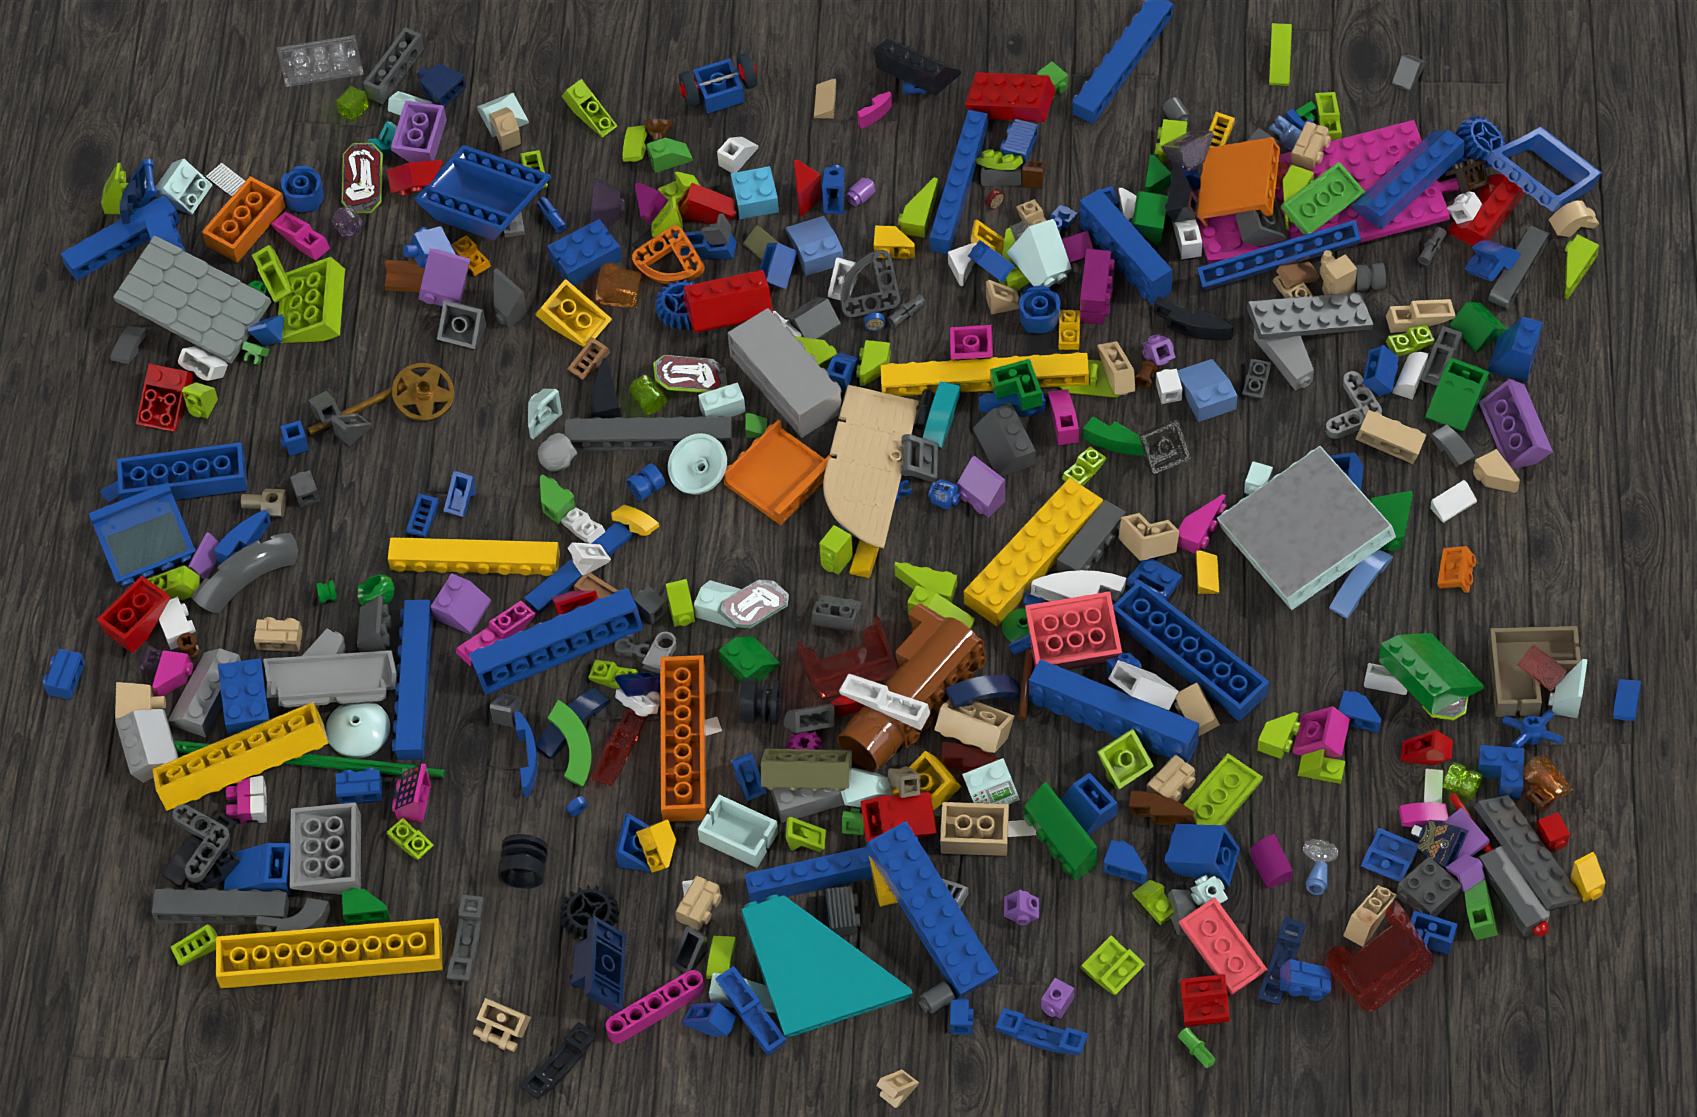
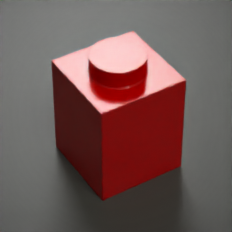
(1553, 832)

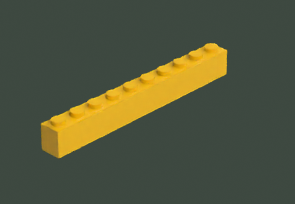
(974, 374)

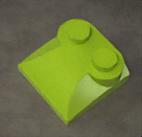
(1124, 759)

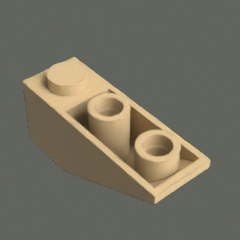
(1369, 915)

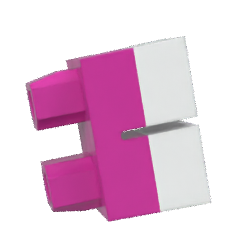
(250, 799)

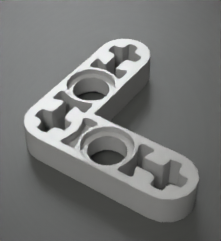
(1360, 410)

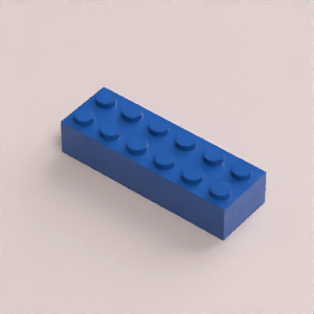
(1127, 246)
(187, 472)

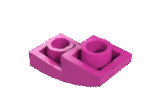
(880, 106)
(1422, 812)

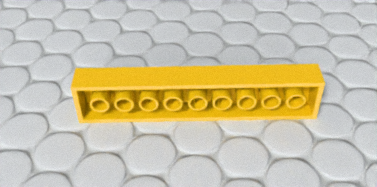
(329, 953)

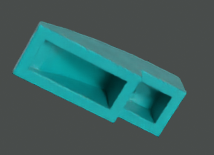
(941, 413)

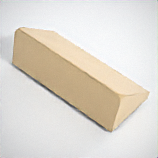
(825, 99)

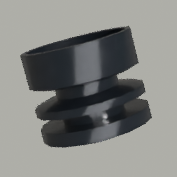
(760, 701)
(522, 861)

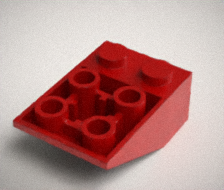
(163, 397)
(889, 811)

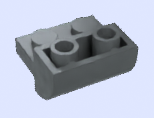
(836, 613)

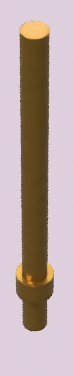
(361, 406)

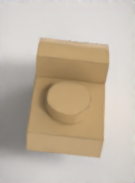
(1572, 217)

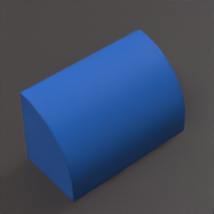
(777, 264)

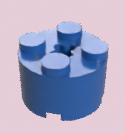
(302, 189)
(1039, 310)

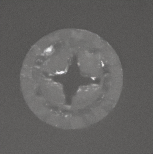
(1320, 850)

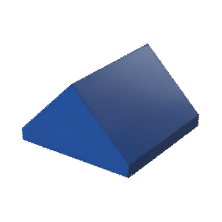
(629, 850)

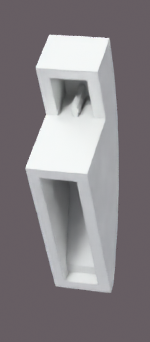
(1077, 584)

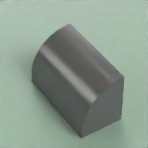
(810, 718)

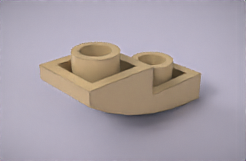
(1031, 212)
(1291, 291)

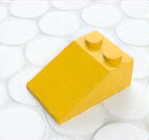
(573, 314)
(934, 779)

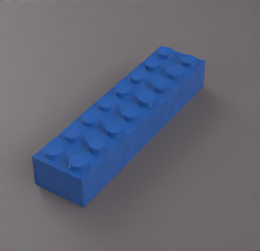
(556, 641)
(1190, 651)
(1112, 711)
(932, 910)

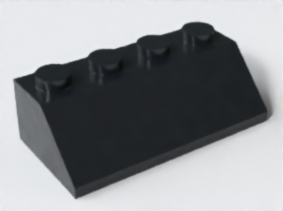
(914, 66)

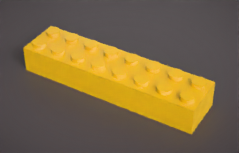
(1031, 552)
(240, 756)

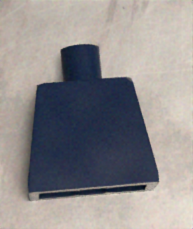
(441, 84)

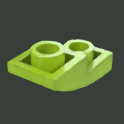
(634, 145)
(996, 160)
(1412, 341)
(1085, 466)
(605, 672)
(409, 839)
(720, 955)

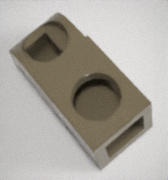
(905, 780)

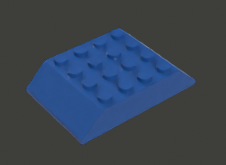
(480, 192)

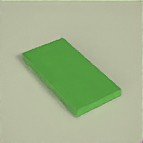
(1322, 199)

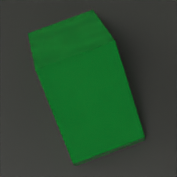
(1157, 176)

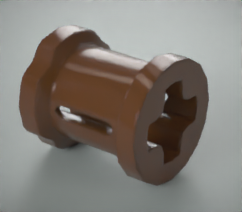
(1145, 375)
(188, 645)
(1543, 804)

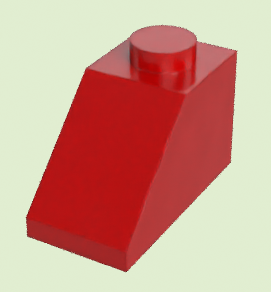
(1427, 749)

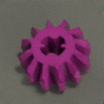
(804, 739)

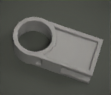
(652, 659)

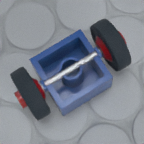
(718, 83)

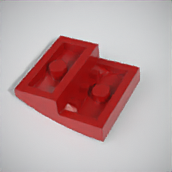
(1205, 1000)

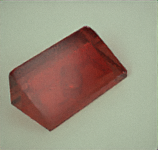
(1542, 668)

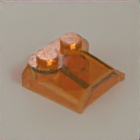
(618, 286)
(1546, 775)

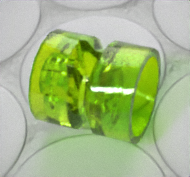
(648, 394)
(1464, 781)

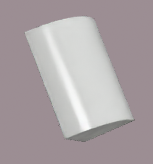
(1411, 375)

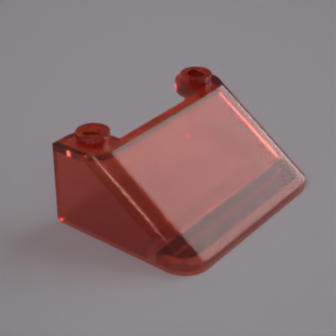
(871, 662)
(1384, 963)

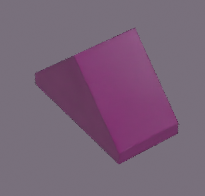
(649, 202)

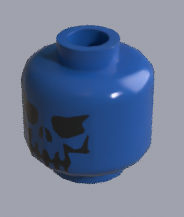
(944, 494)

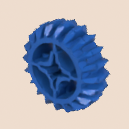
(1479, 138)
(673, 297)

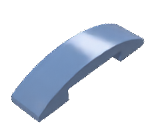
(1358, 582)

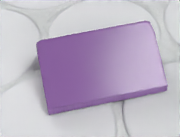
(204, 558)

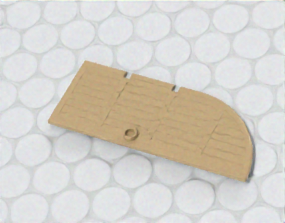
(869, 453)

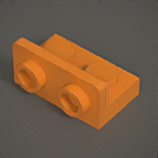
(1456, 568)

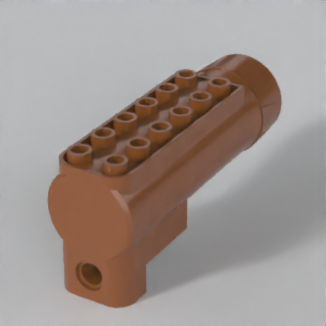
(928, 662)

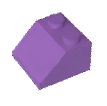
(982, 487)
(460, 604)

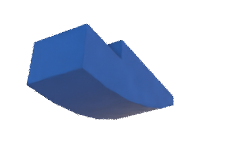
(707, 251)
(242, 535)

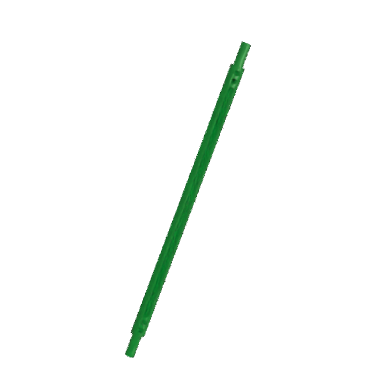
(328, 762)

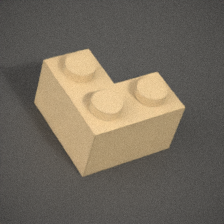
(1148, 539)

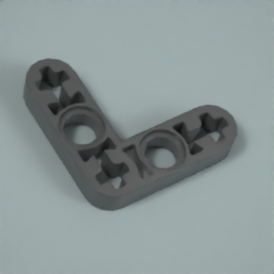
(208, 835)

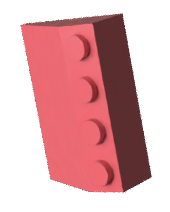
(1074, 631)

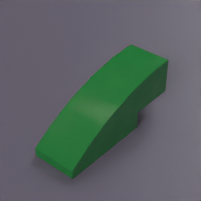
(1113, 437)

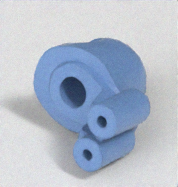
(1286, 132)

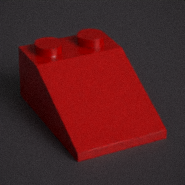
(134, 614)

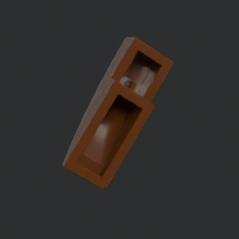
(1160, 809)

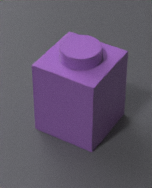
(1466, 871)

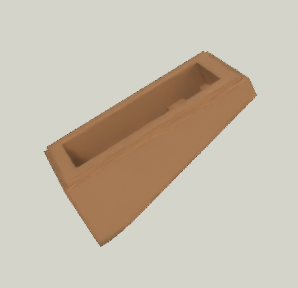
(593, 364)

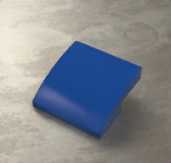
(1390, 855)

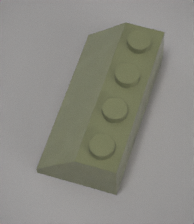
(806, 769)

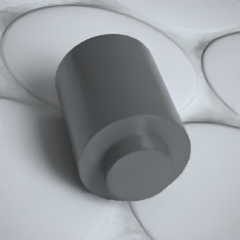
(1176, 110)
(936, 998)

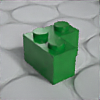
(1017, 379)

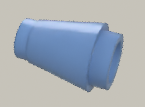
(1317, 879)

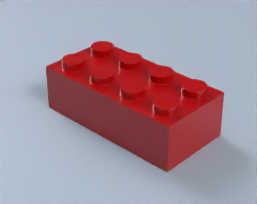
(1011, 96)

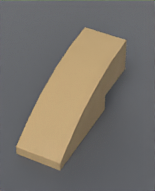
(1419, 314)

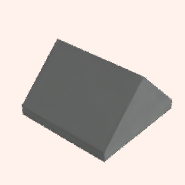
(814, 318)
(461, 324)

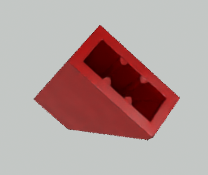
(705, 205)

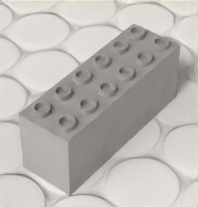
(785, 372)

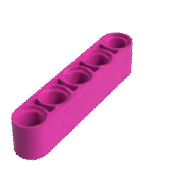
(659, 997)

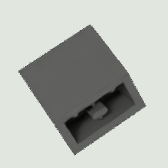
(373, 626)

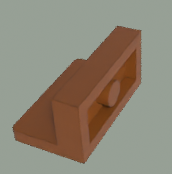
(403, 276)

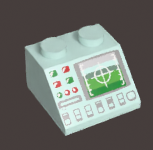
(991, 784)

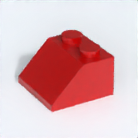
(412, 176)

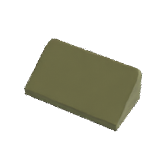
(757, 241)

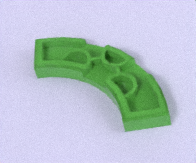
(577, 742)

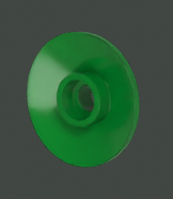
(1011, 625)

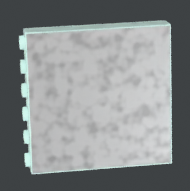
(1306, 527)

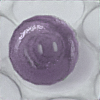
(347, 221)

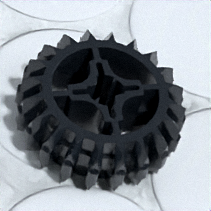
(604, 905)

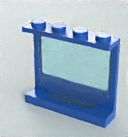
(143, 535)

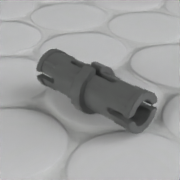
(1432, 246)
(896, 318)

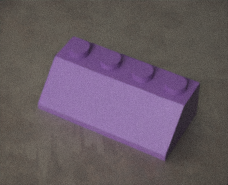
(1515, 425)

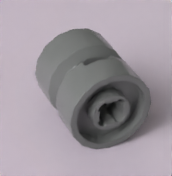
(1373, 276)

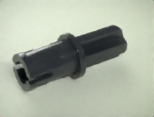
(923, 409)

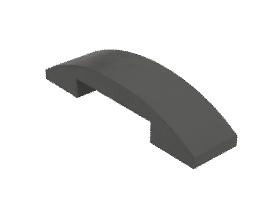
(467, 938)

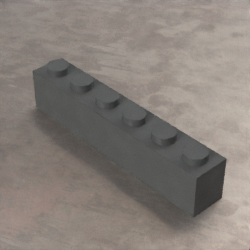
(217, 906)

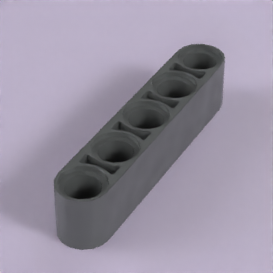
(1511, 281)

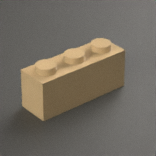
(1391, 436)

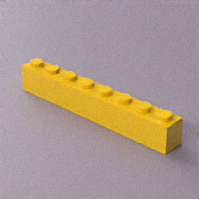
(473, 556)

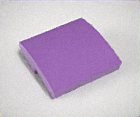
(1475, 838)

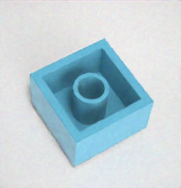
(754, 192)

